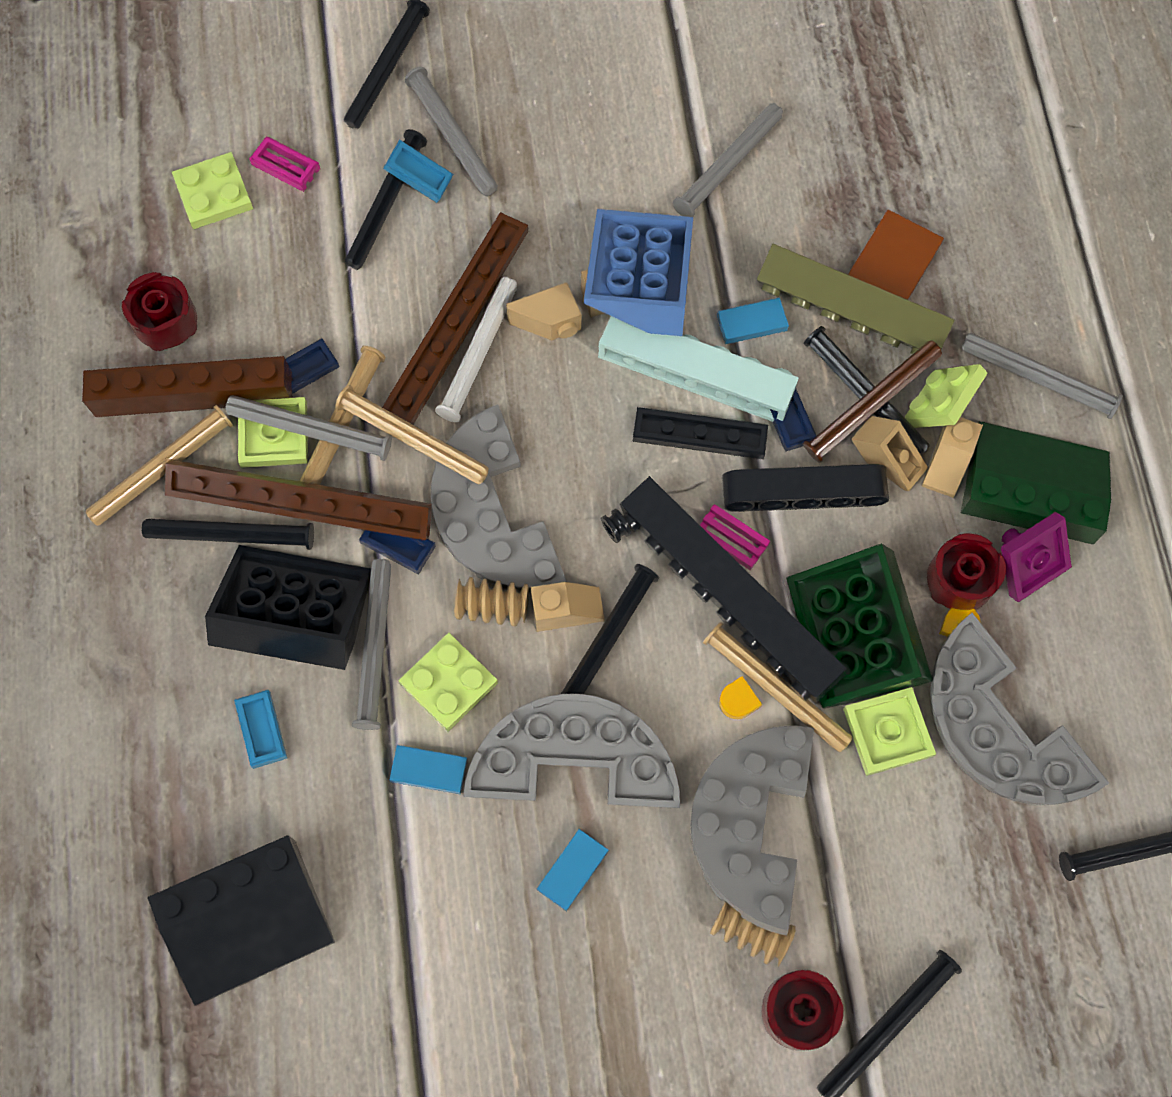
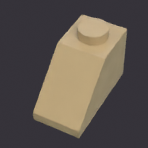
(547, 313)
(888, 444)
(952, 456)
(566, 605)

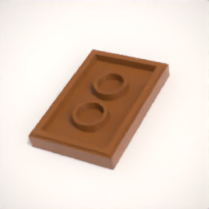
(896, 255)

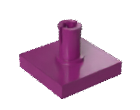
(1035, 555)

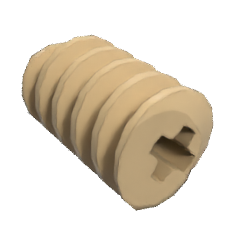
(491, 602)
(761, 939)

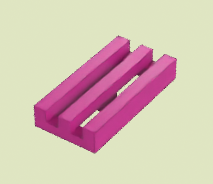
(277, 172)
(741, 528)

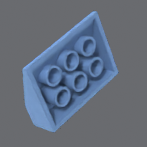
(640, 269)

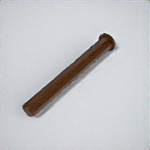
(873, 400)

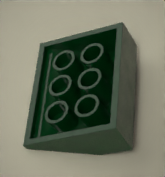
(1029, 476)
(864, 621)

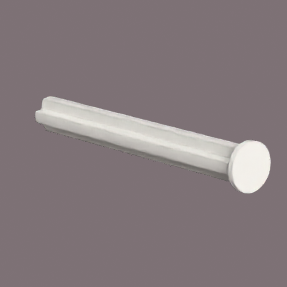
(477, 351)

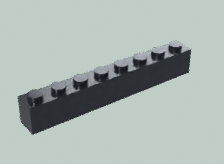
(733, 590)

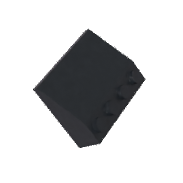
(288, 607)
(241, 919)

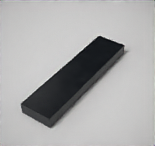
(700, 433)

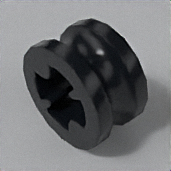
(616, 525)

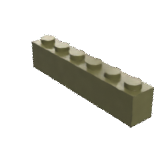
(852, 300)

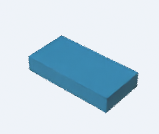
(418, 171)
(752, 321)
(260, 729)
(428, 769)
(572, 870)

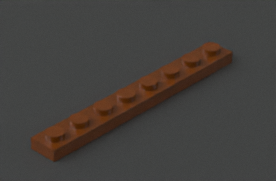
(456, 318)
(298, 499)

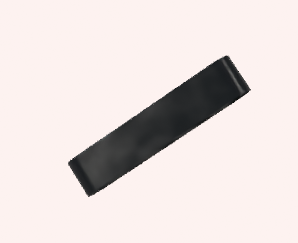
(805, 488)

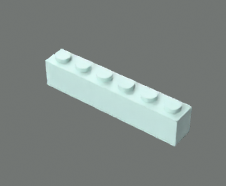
(700, 368)

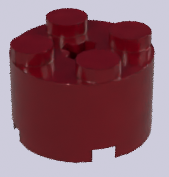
(160, 311)
(982, 575)
(819, 997)

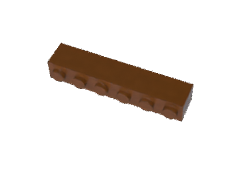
(184, 385)

